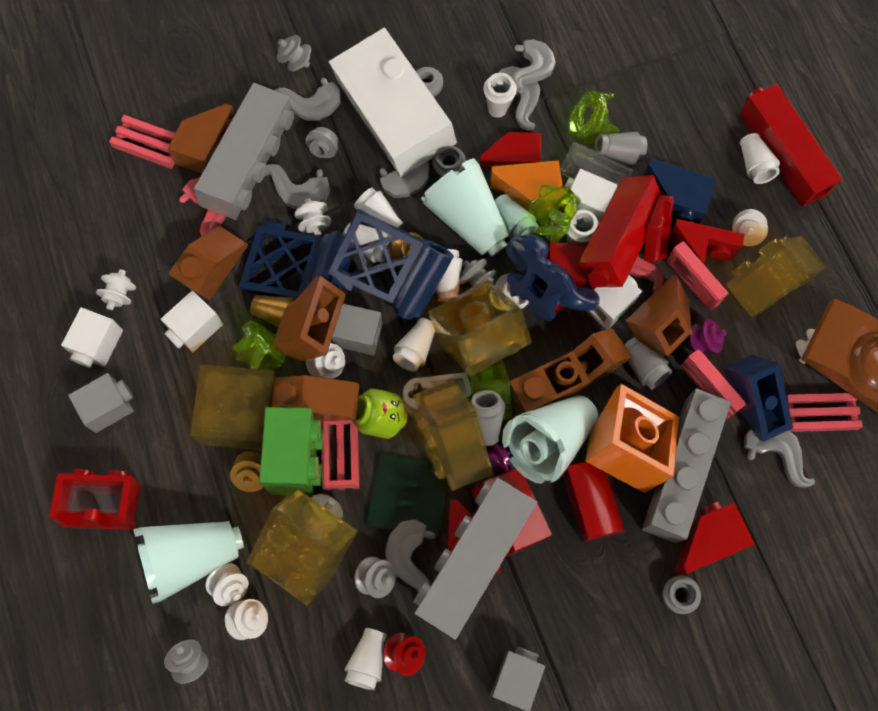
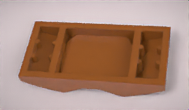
(847, 351)

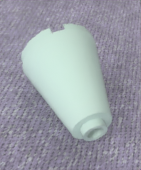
(468, 208)
(549, 437)
(185, 553)

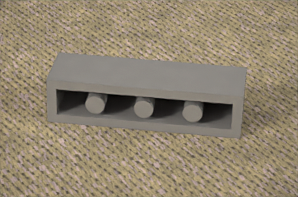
(244, 151)
(678, 498)
(475, 557)

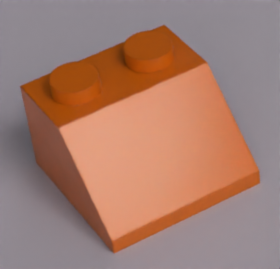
(634, 440)

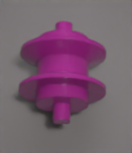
(706, 338)
(499, 458)

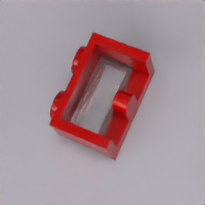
(95, 500)

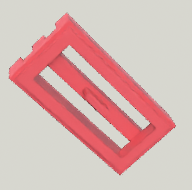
(148, 129)
(696, 276)
(711, 381)
(835, 398)
(340, 483)

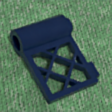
(315, 264)
(417, 277)

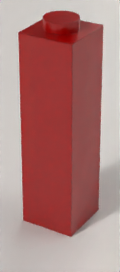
(801, 158)
(620, 232)

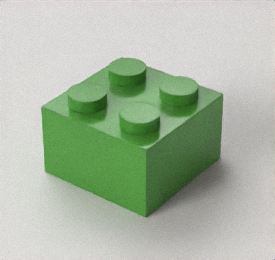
(290, 451)

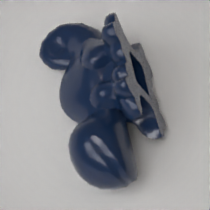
(544, 281)

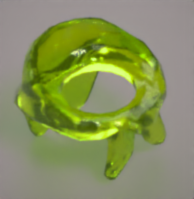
(597, 123)
(554, 211)
(257, 348)

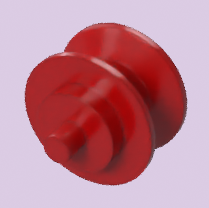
(404, 654)

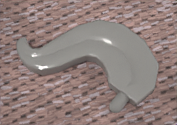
(541, 61)
(527, 103)
(318, 106)
(408, 184)
(295, 195)
(788, 448)
(399, 550)

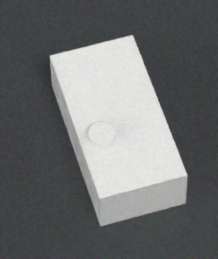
(393, 102)

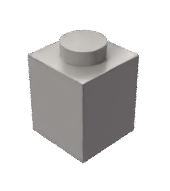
(358, 329)
(102, 402)
(518, 678)

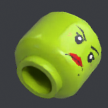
(380, 413)

